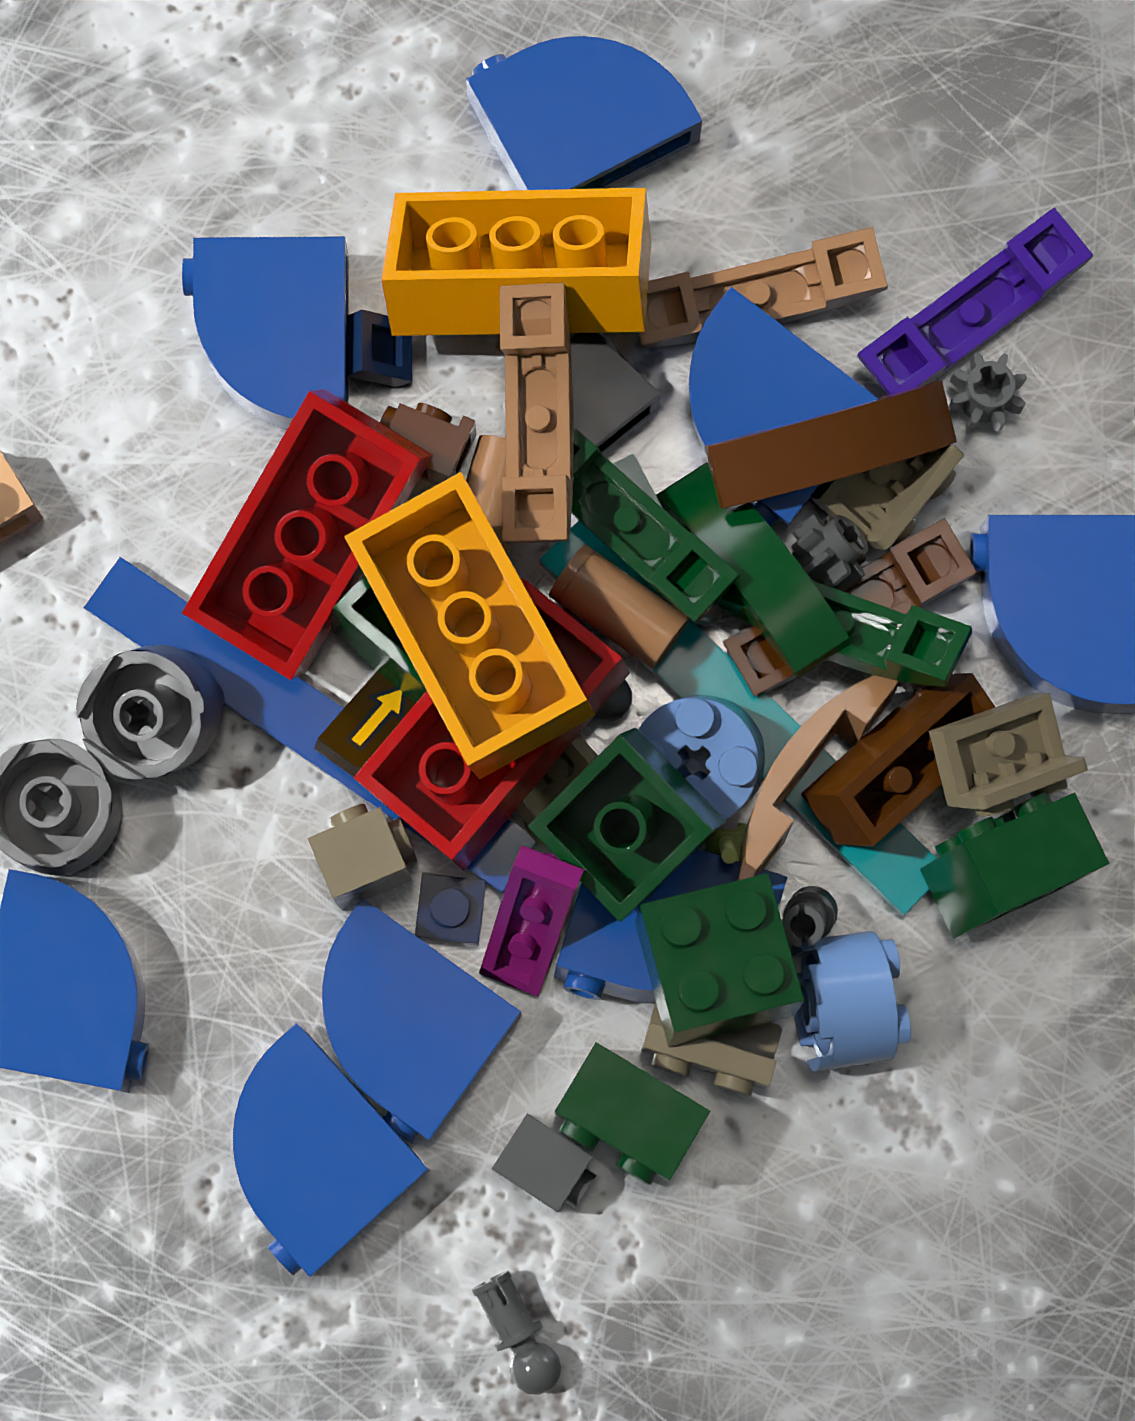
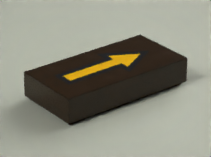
(364, 724)

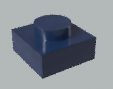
(374, 351)
(450, 909)

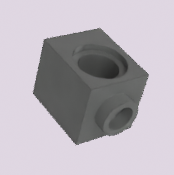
(545, 1165)

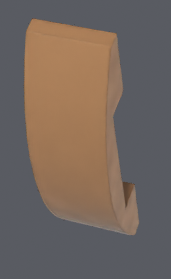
(784, 287)
(537, 413)
(847, 715)

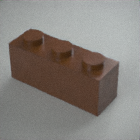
(892, 764)

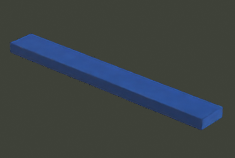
(279, 707)

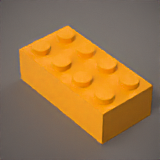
(459, 247)
(469, 626)

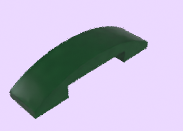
(645, 534)
(771, 579)
(885, 642)

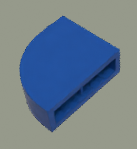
(580, 112)
(272, 318)
(759, 377)
(1063, 604)
(607, 954)
(68, 987)
(407, 1021)
(315, 1154)

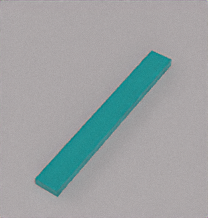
(702, 668)

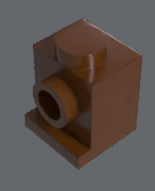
(433, 432)

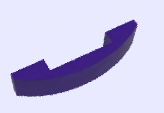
(977, 307)

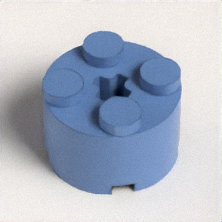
(729, 736)
(850, 1000)

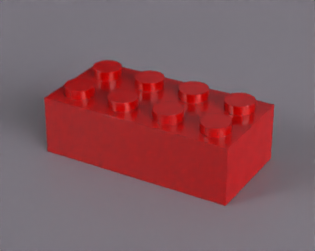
(287, 548)
(434, 790)

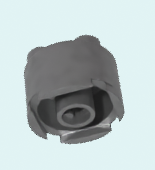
(116, 721)
(85, 791)

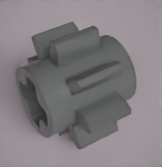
(995, 376)
(831, 550)

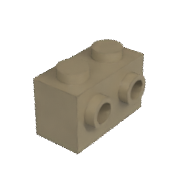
(362, 855)

